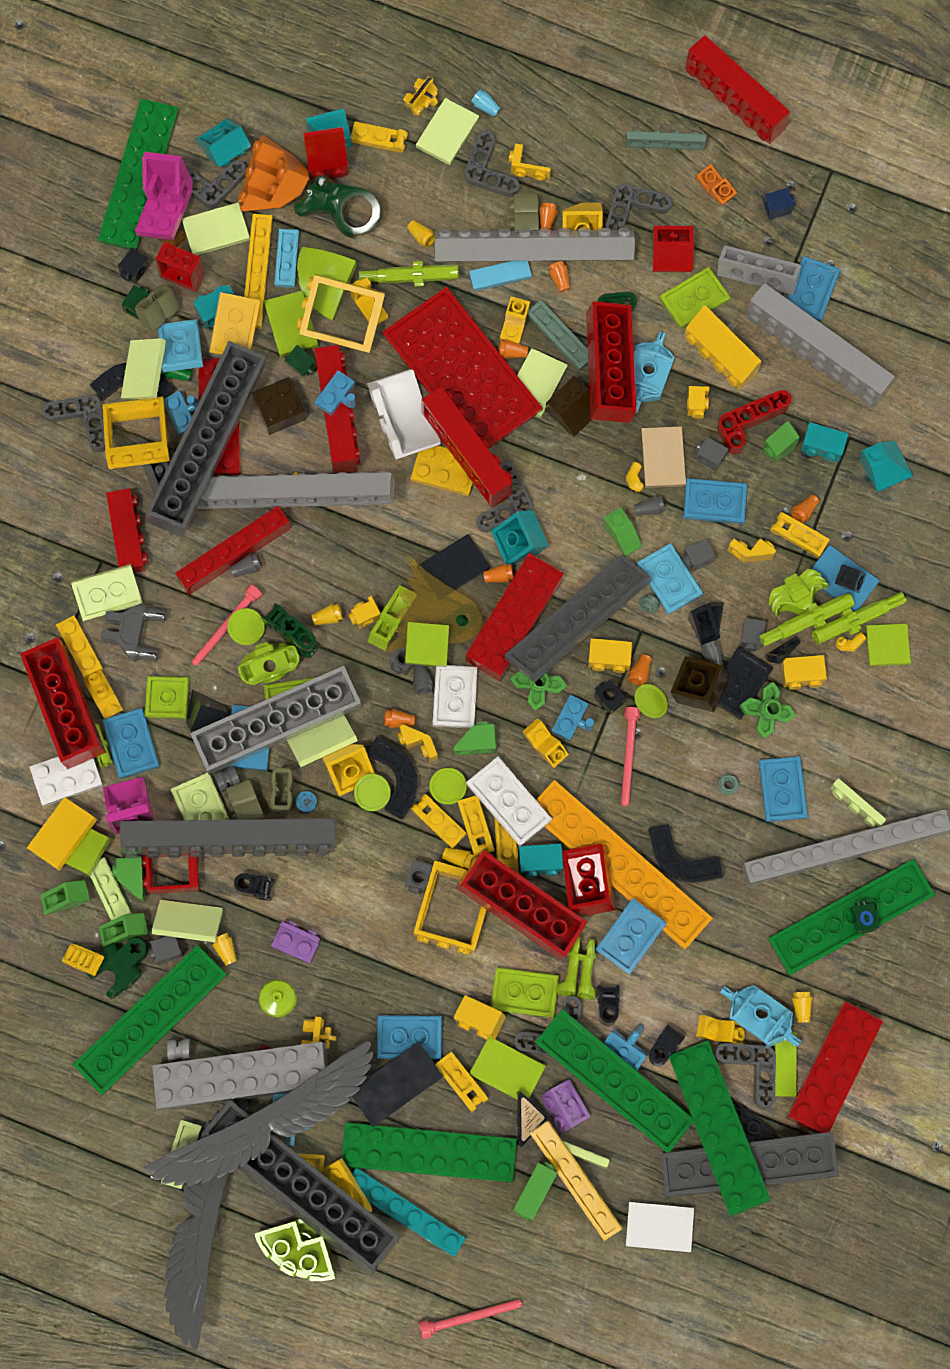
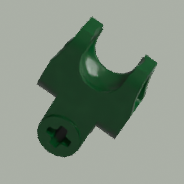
(291, 630)
(123, 964)

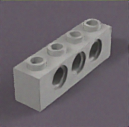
(758, 269)

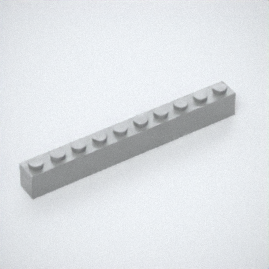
(534, 245)
(299, 490)
(846, 848)

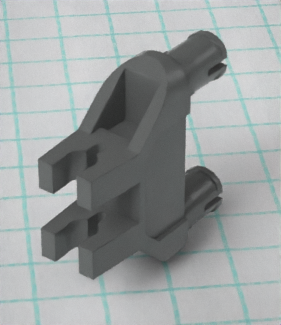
(131, 630)

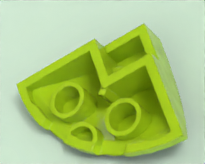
(327, 264)
(297, 1250)

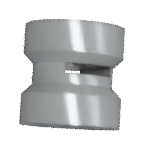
(178, 1049)

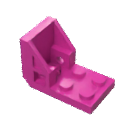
(168, 193)
(127, 803)

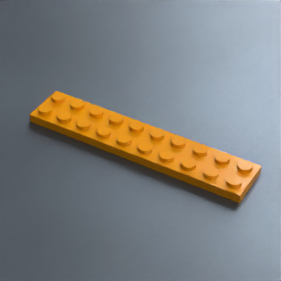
(628, 870)

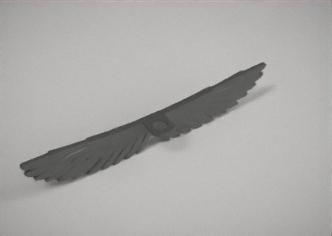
(250, 1136)
(192, 1252)

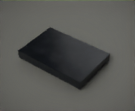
(457, 563)
(744, 681)

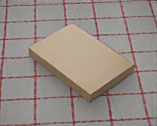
(663, 457)

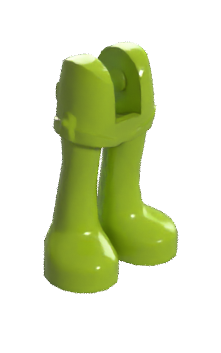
(568, 986)

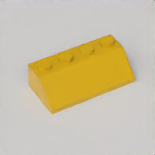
(722, 348)

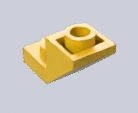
(515, 320)
(761, 551)
(412, 738)
(545, 743)
(720, 1030)

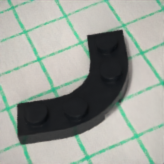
(113, 379)
(404, 772)
(676, 865)

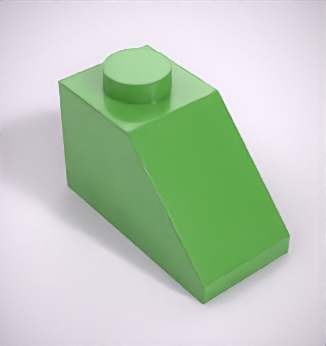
(781, 442)
(622, 532)
(477, 740)
(130, 876)
(64, 897)
(123, 929)

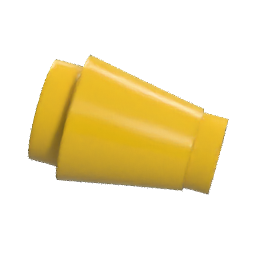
(421, 233)
(328, 615)
(458, 857)
(225, 948)
(802, 1005)

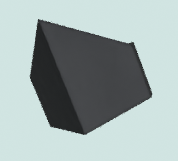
(706, 622)
(203, 711)

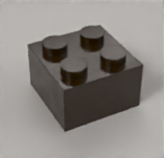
(279, 406)
(699, 684)

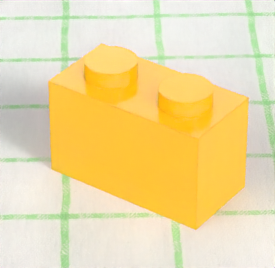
(609, 655)
(803, 672)
(479, 1017)

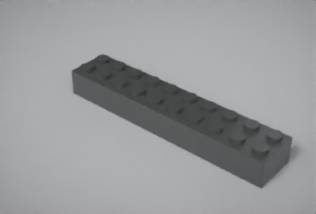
(205, 439)
(227, 837)
(314, 1198)

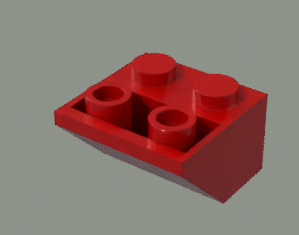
(672, 248)

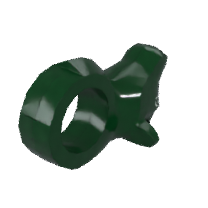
(331, 198)

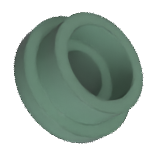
(648, 603)
(728, 778)

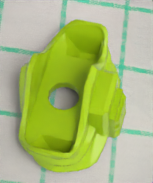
(797, 592)
(251, 667)

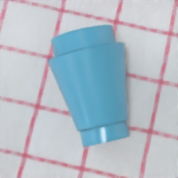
(485, 102)

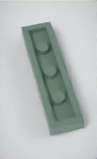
(661, 140)
(559, 334)

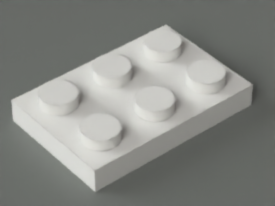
(56, 781)

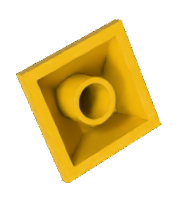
(583, 216)
(347, 767)

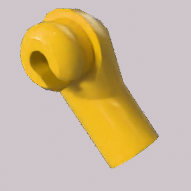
(632, 477)
(850, 645)

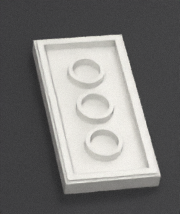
(509, 801)

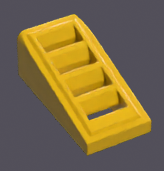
(80, 959)

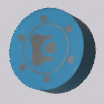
(306, 802)

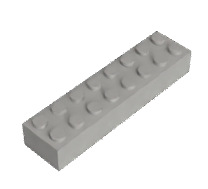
(819, 346)
(276, 720)
(236, 1076)

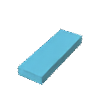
(286, 258)
(499, 274)

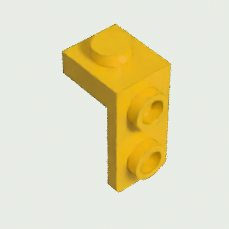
(522, 170)
(366, 302)
(102, 694)

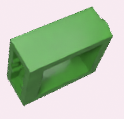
(535, 1191)

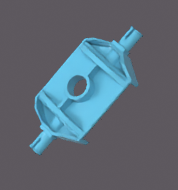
(653, 354)
(770, 1030)

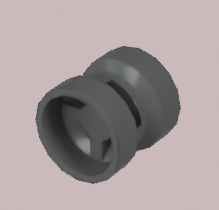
(227, 778)

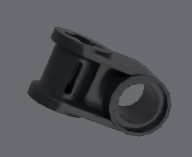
(256, 886)
(608, 1000)
(667, 1043)

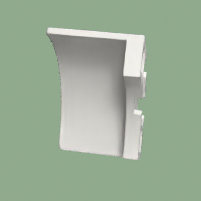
(402, 420)

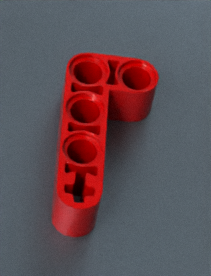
(755, 415)

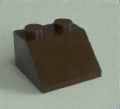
(571, 406)

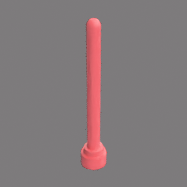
(251, 595)
(632, 715)
(429, 1328)

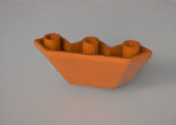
(271, 177)

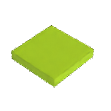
(426, 644)
(888, 645)
(167, 697)
(89, 852)

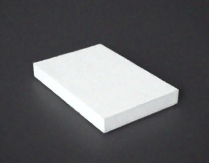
(455, 696)
(659, 1227)

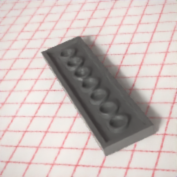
(577, 618)
(777, 1159)

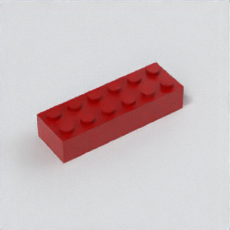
(737, 89)
(611, 362)
(339, 426)
(466, 446)
(514, 616)
(62, 703)
(521, 904)
(834, 1069)

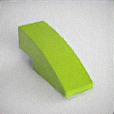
(384, 629)

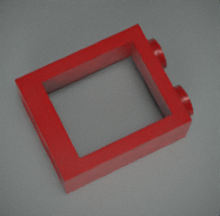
(176, 263)
(148, 880)

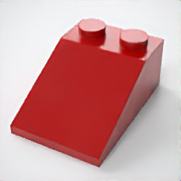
(326, 153)
(588, 880)

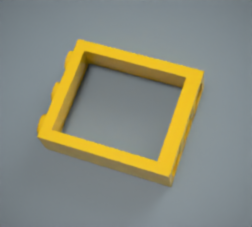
(308, 304)
(141, 453)
(444, 942)

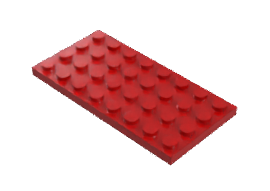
(453, 352)

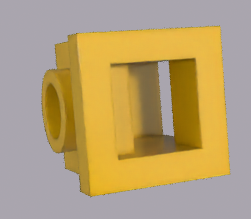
(697, 401)
(364, 613)

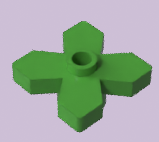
(536, 694)
(758, 708)

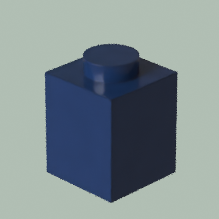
(779, 203)

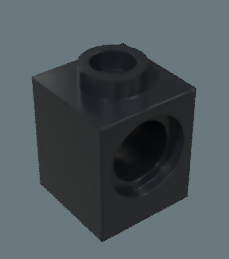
(133, 266)
(850, 578)
(609, 706)

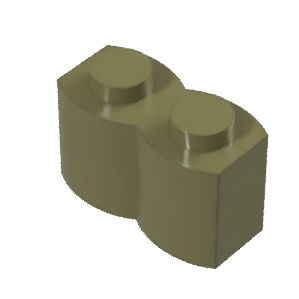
(525, 212)
(157, 307)
(281, 795)
(244, 802)

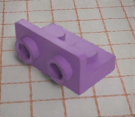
(296, 942)
(565, 1106)

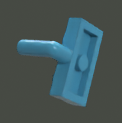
(336, 393)
(180, 411)
(571, 718)
(626, 1048)

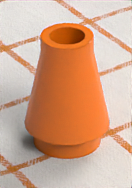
(547, 215)
(559, 274)
(511, 349)
(804, 510)
(500, 574)
(639, 673)
(394, 718)

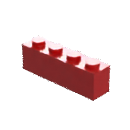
(125, 529)

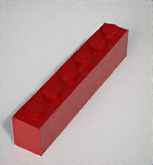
(232, 550)

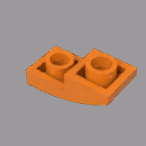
(715, 185)

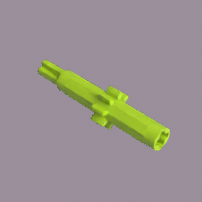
(417, 273)
(813, 616)
(852, 621)

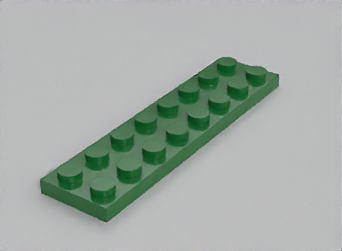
(149, 133)
(833, 925)
(149, 1020)
(614, 1081)
(719, 1129)
(429, 1152)

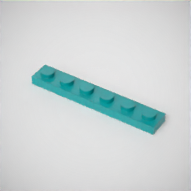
(409, 1214)

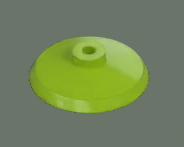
(245, 626)
(651, 701)
(448, 786)
(372, 792)
(277, 998)

